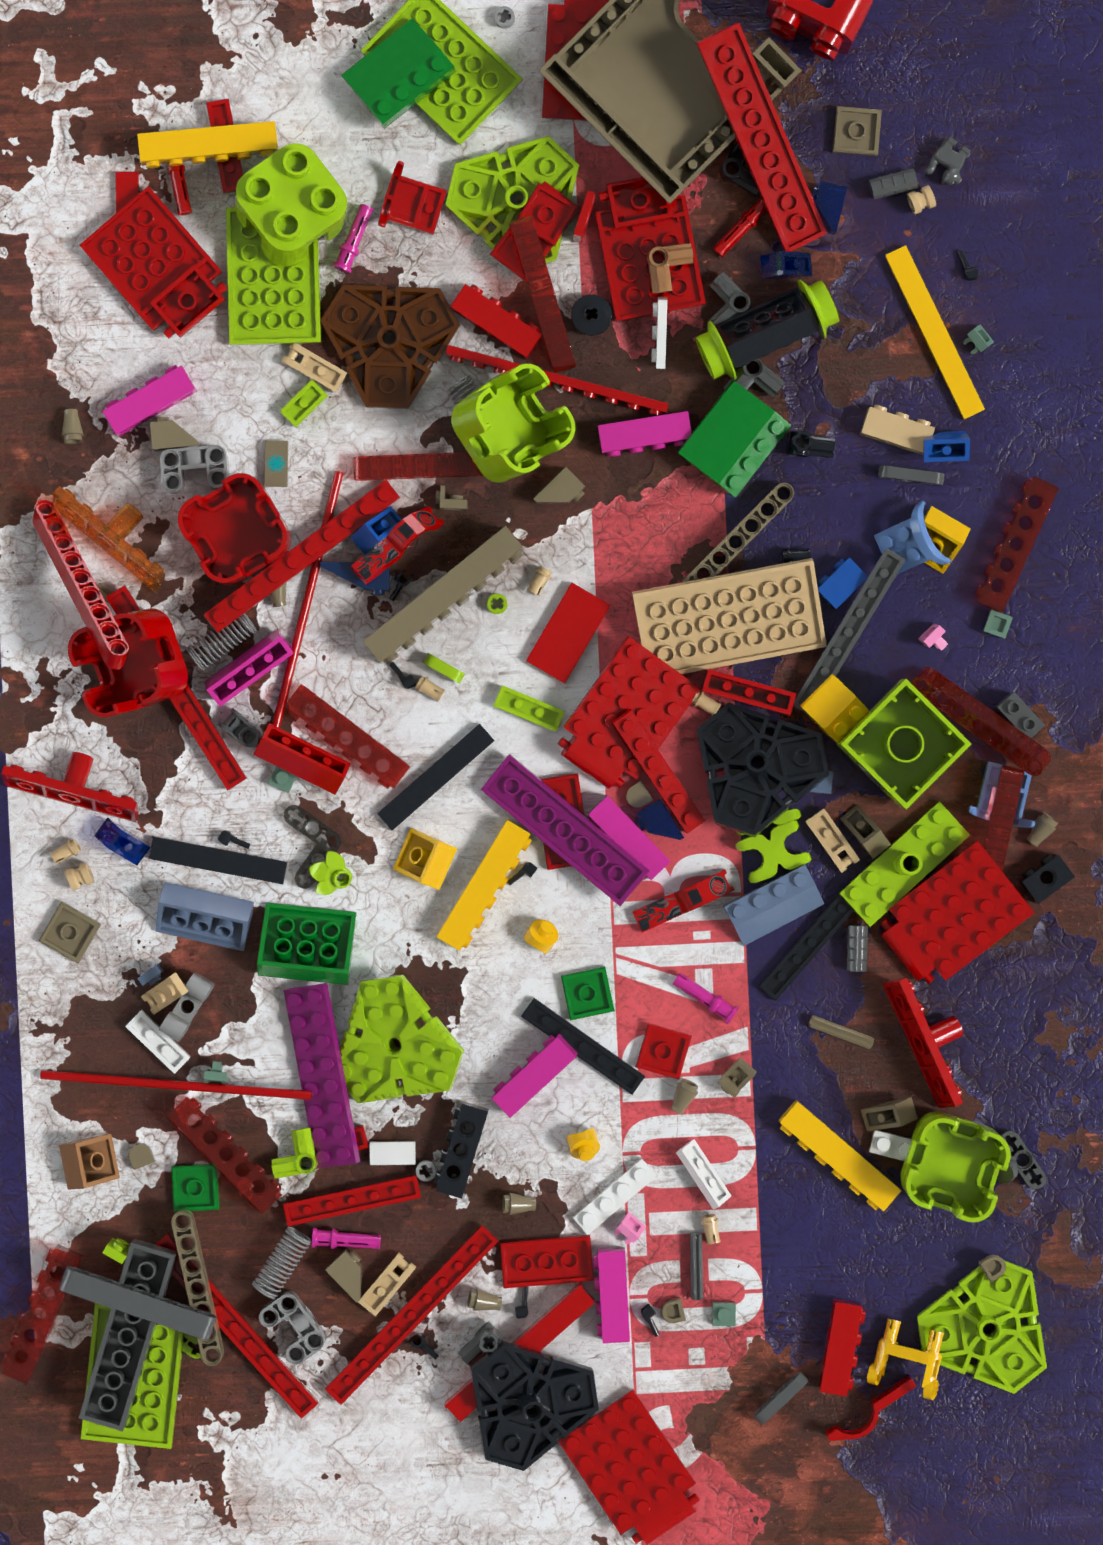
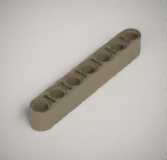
(741, 532)
(199, 1275)

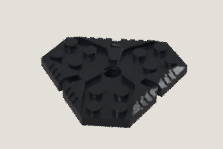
(748, 796)
(513, 1381)

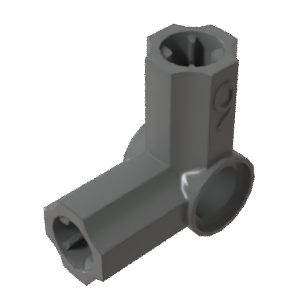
(729, 293)
(763, 378)
(485, 1341)

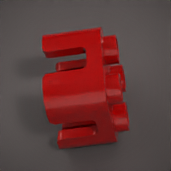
(829, 28)
(235, 529)
(151, 670)

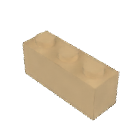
(896, 429)

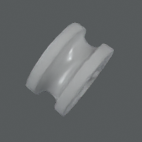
(500, 11)
(422, 1176)

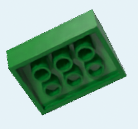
(398, 73)
(734, 439)
(306, 944)

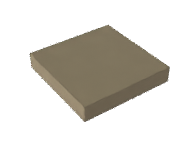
(856, 131)
(70, 932)

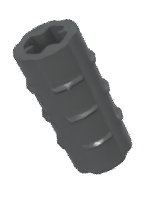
(893, 184)
(857, 948)

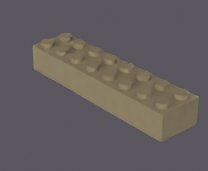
(443, 595)

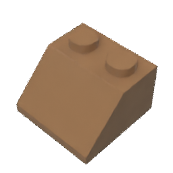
(89, 1161)

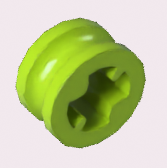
(497, 597)

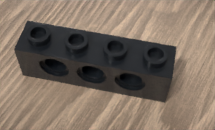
(456, 1184)

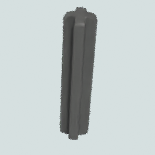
(696, 1266)

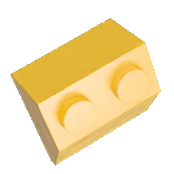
(946, 535)
(834, 708)
(424, 858)

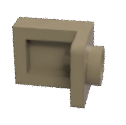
(736, 1077)

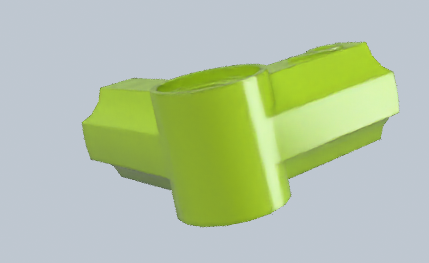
(292, 1165)

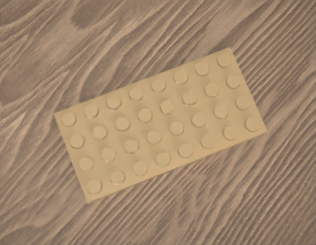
(732, 617)

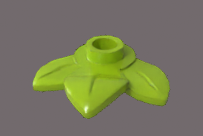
(327, 873)

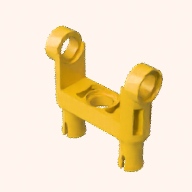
(929, 1356)

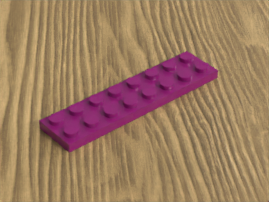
(565, 830)
(323, 1074)

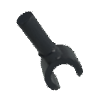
(969, 273)
(401, 583)
(407, 681)
(225, 838)
(528, 869)
(522, 1311)
(647, 1313)
(424, 1346)

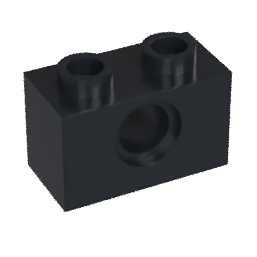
(1059, 877)

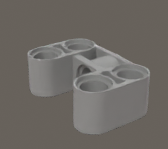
(192, 458)
(179, 1020)
(301, 1320)

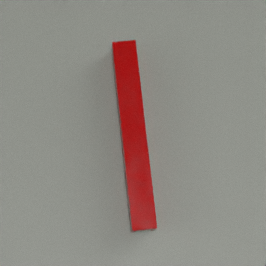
(534, 1337)

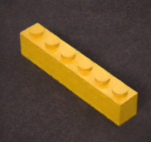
(208, 143)
(483, 885)
(839, 1155)

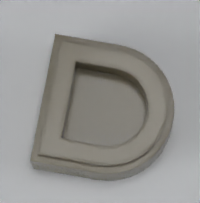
(638, 795)
(141, 1155)
(993, 1266)
(673, 1311)

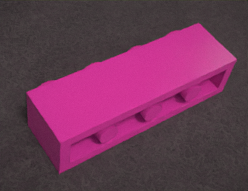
(150, 400)
(644, 433)
(248, 667)
(628, 836)
(534, 1075)
(613, 1295)

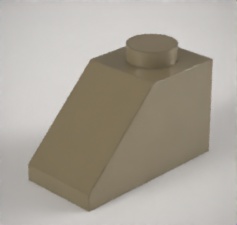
(169, 435)
(561, 489)
(865, 831)
(889, 1114)
(347, 1272)

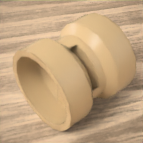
(920, 200)
(81, 875)

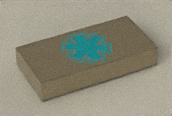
(276, 464)

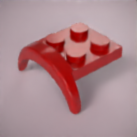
(411, 203)

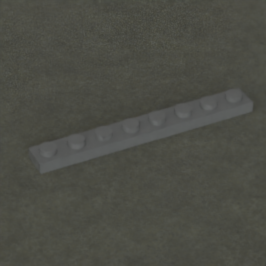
(853, 623)

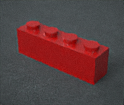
(496, 321)
(748, 692)
(302, 759)
(840, 1347)

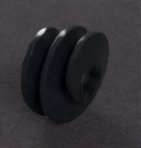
(589, 303)

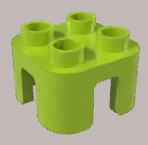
(290, 203)
(507, 425)
(954, 1165)

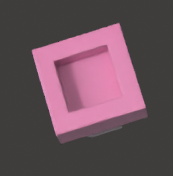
(932, 636)
(630, 1227)

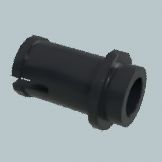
(795, 555)

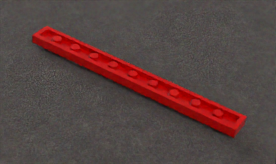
(566, 383)
(301, 556)
(192, 712)
(411, 1314)
(249, 1342)

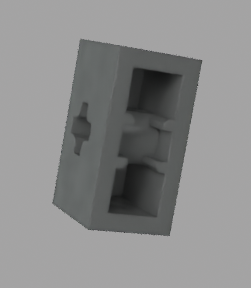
(1019, 715)

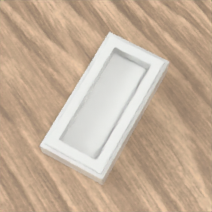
(392, 1153)

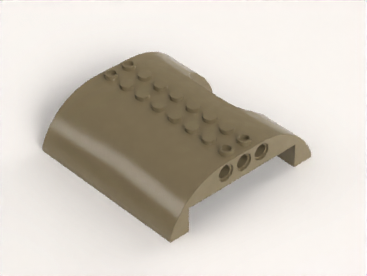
(649, 91)

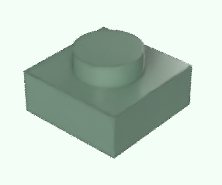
(997, 624)
(282, 779)
(724, 1314)

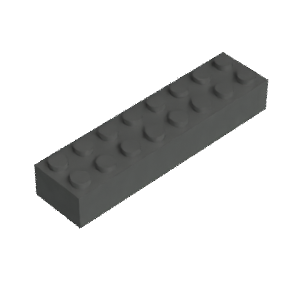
(126, 1340)

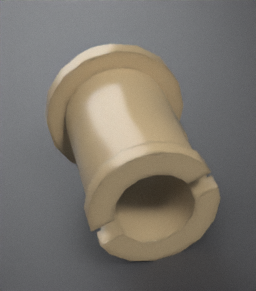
(539, 580)
(429, 688)
(706, 703)
(65, 851)
(711, 1228)

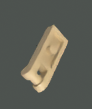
(315, 367)
(832, 839)
(165, 993)
(386, 1285)

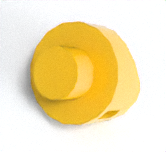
(541, 935)
(583, 1144)

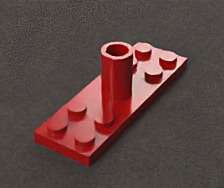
(72, 788)
(926, 1041)

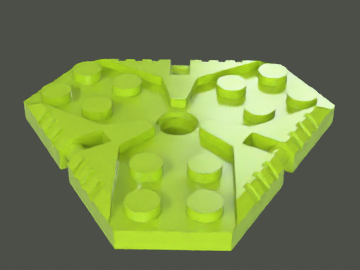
(483, 189)
(372, 1061)
(1007, 1355)

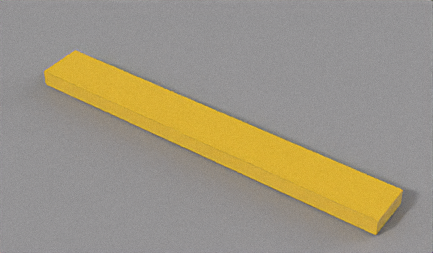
(934, 332)

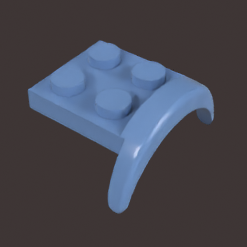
(911, 541)
(987, 795)

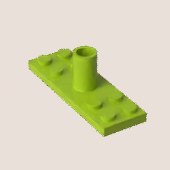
(886, 878)

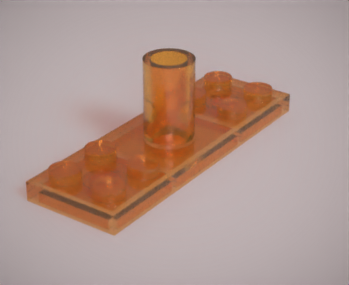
(111, 535)

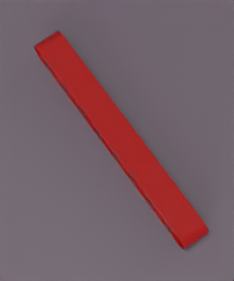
(80, 584)

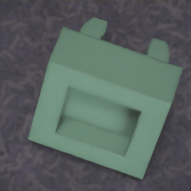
(979, 338)
(216, 1075)

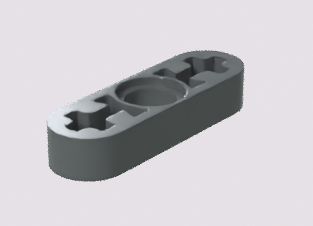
(911, 475)
(1037, 1169)
(780, 1398)

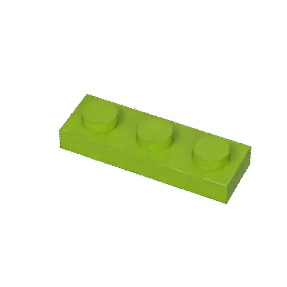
(529, 708)

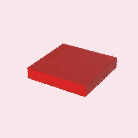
(549, 212)
(584, 217)
(663, 1051)

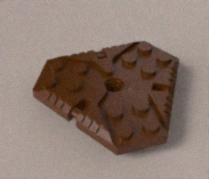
(389, 372)

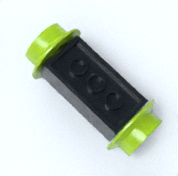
(767, 328)

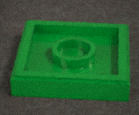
(587, 993)
(195, 1187)

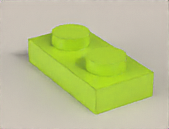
(303, 403)
(117, 1250)

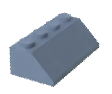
(773, 904)
(204, 916)

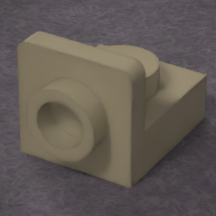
(455, 502)

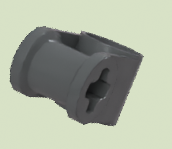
(239, 728)

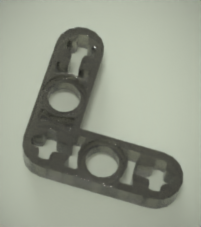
(321, 846)

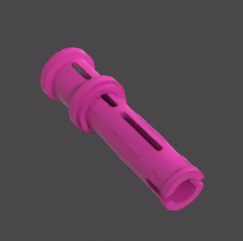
(351, 250)
(714, 1003)
(334, 1238)

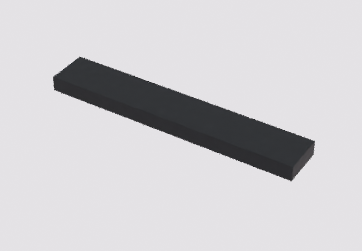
(435, 777)
(218, 860)
(806, 947)
(584, 1045)

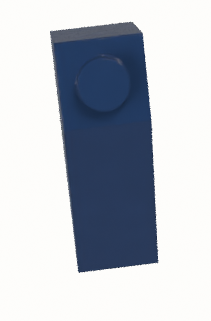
(343, 569)

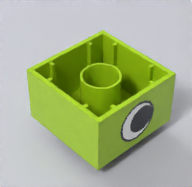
(903, 744)

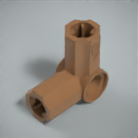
(673, 256)

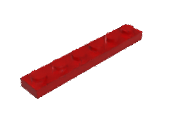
(658, 771)
(352, 1200)

